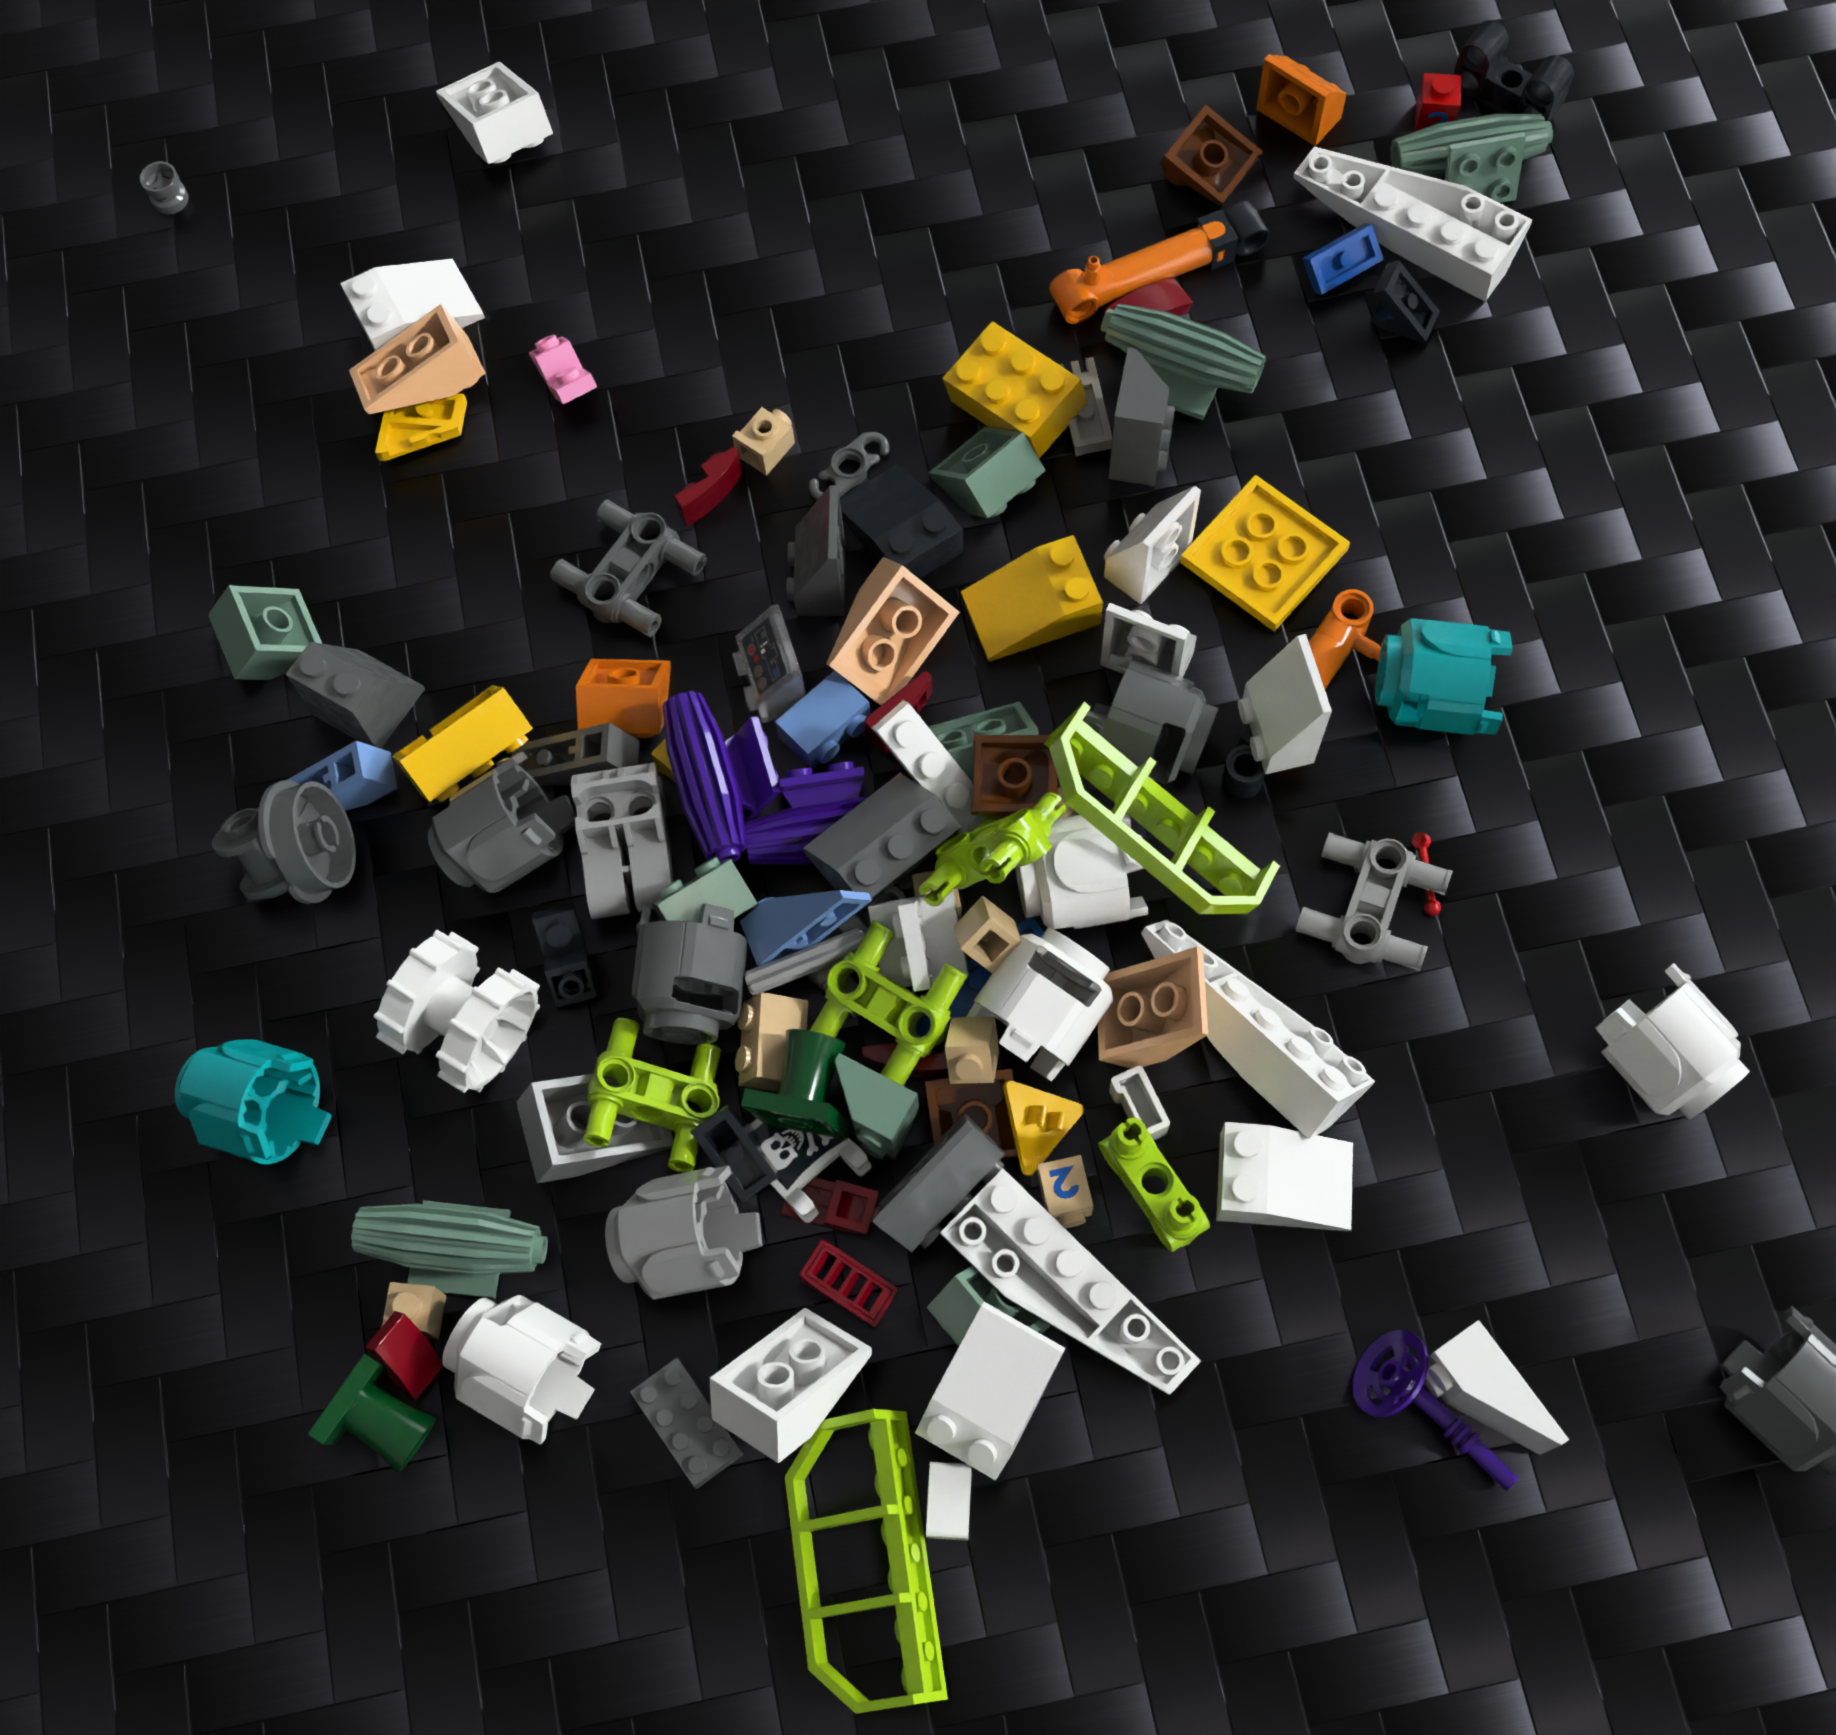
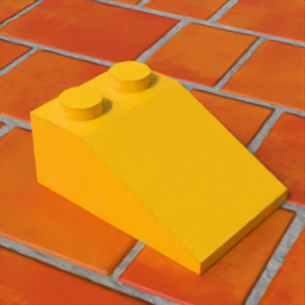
(1034, 600)

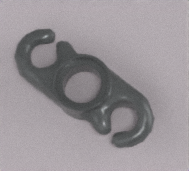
(856, 452)

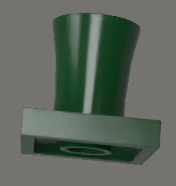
(803, 1088)
(373, 1416)

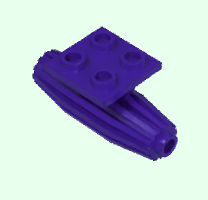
(717, 778)
(815, 805)

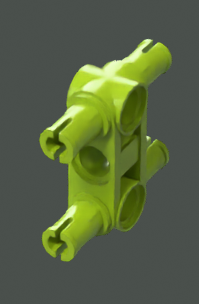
(993, 849)
(888, 1003)
(651, 1094)
(1135, 1156)

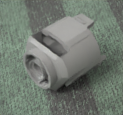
(681, 1234)

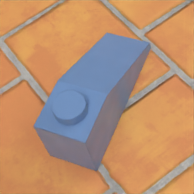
(353, 774)
(797, 921)

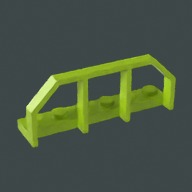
(1083, 751)
(908, 1560)

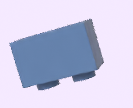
(823, 720)

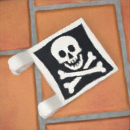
(801, 1158)

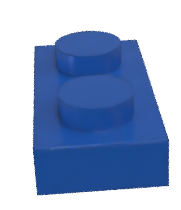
(1343, 258)

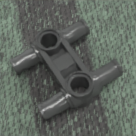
(628, 567)

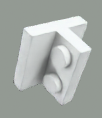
(921, 941)

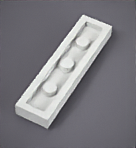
(928, 762)

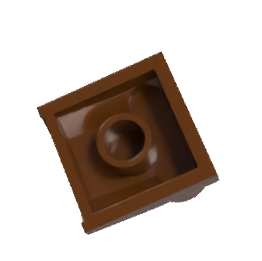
(1210, 157)
(1011, 773)
(979, 1101)

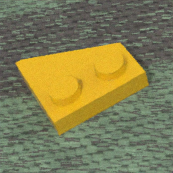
(420, 426)

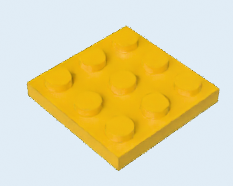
(1264, 552)

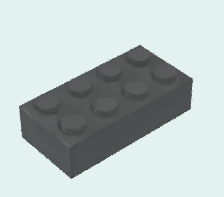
(686, 1423)

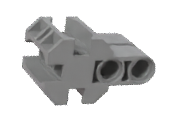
(606, 843)

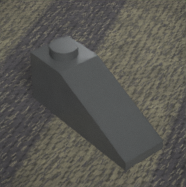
(587, 750)

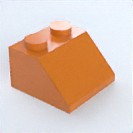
(1299, 98)
(624, 695)

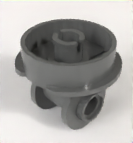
(291, 843)

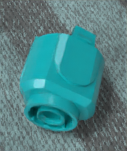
(1440, 676)
(252, 1099)

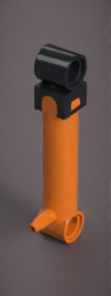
(1210, 243)
(1329, 648)

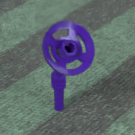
(1409, 1385)

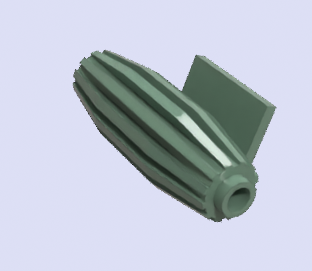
(1475, 151)
(1185, 355)
(450, 1244)

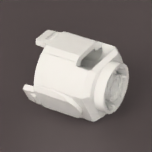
(1079, 879)
(1047, 998)
(1677, 1052)
(519, 1364)

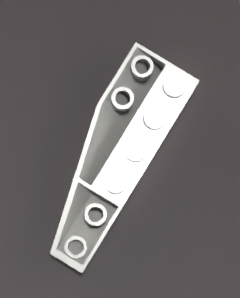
(1420, 217)
(1270, 1043)
(1062, 1283)

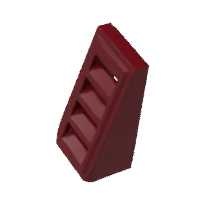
(915, 693)
(816, 1262)

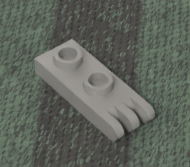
(1091, 427)

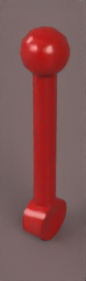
(1422, 842)

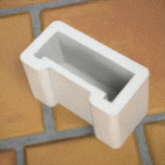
(1140, 1100)
(948, 1501)

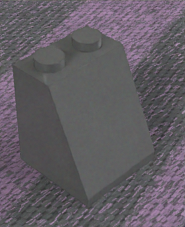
(353, 691)

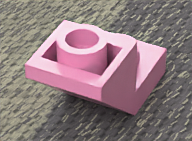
(561, 368)

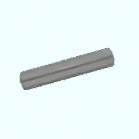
(802, 962)

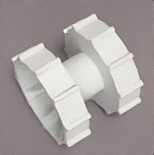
(436, 998)

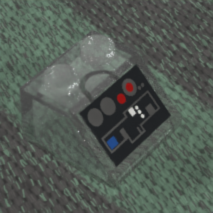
(770, 665)

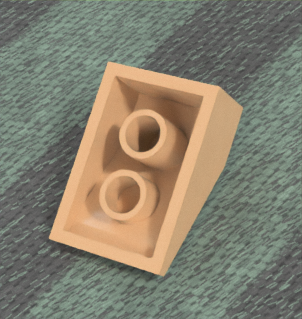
(418, 365)
(889, 631)
(1154, 1010)

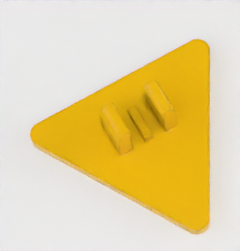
(1038, 1122)

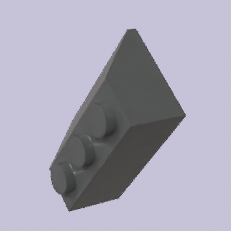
(1140, 424)
(882, 838)
(939, 1185)

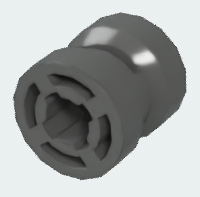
(164, 187)

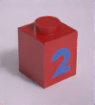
(1437, 100)

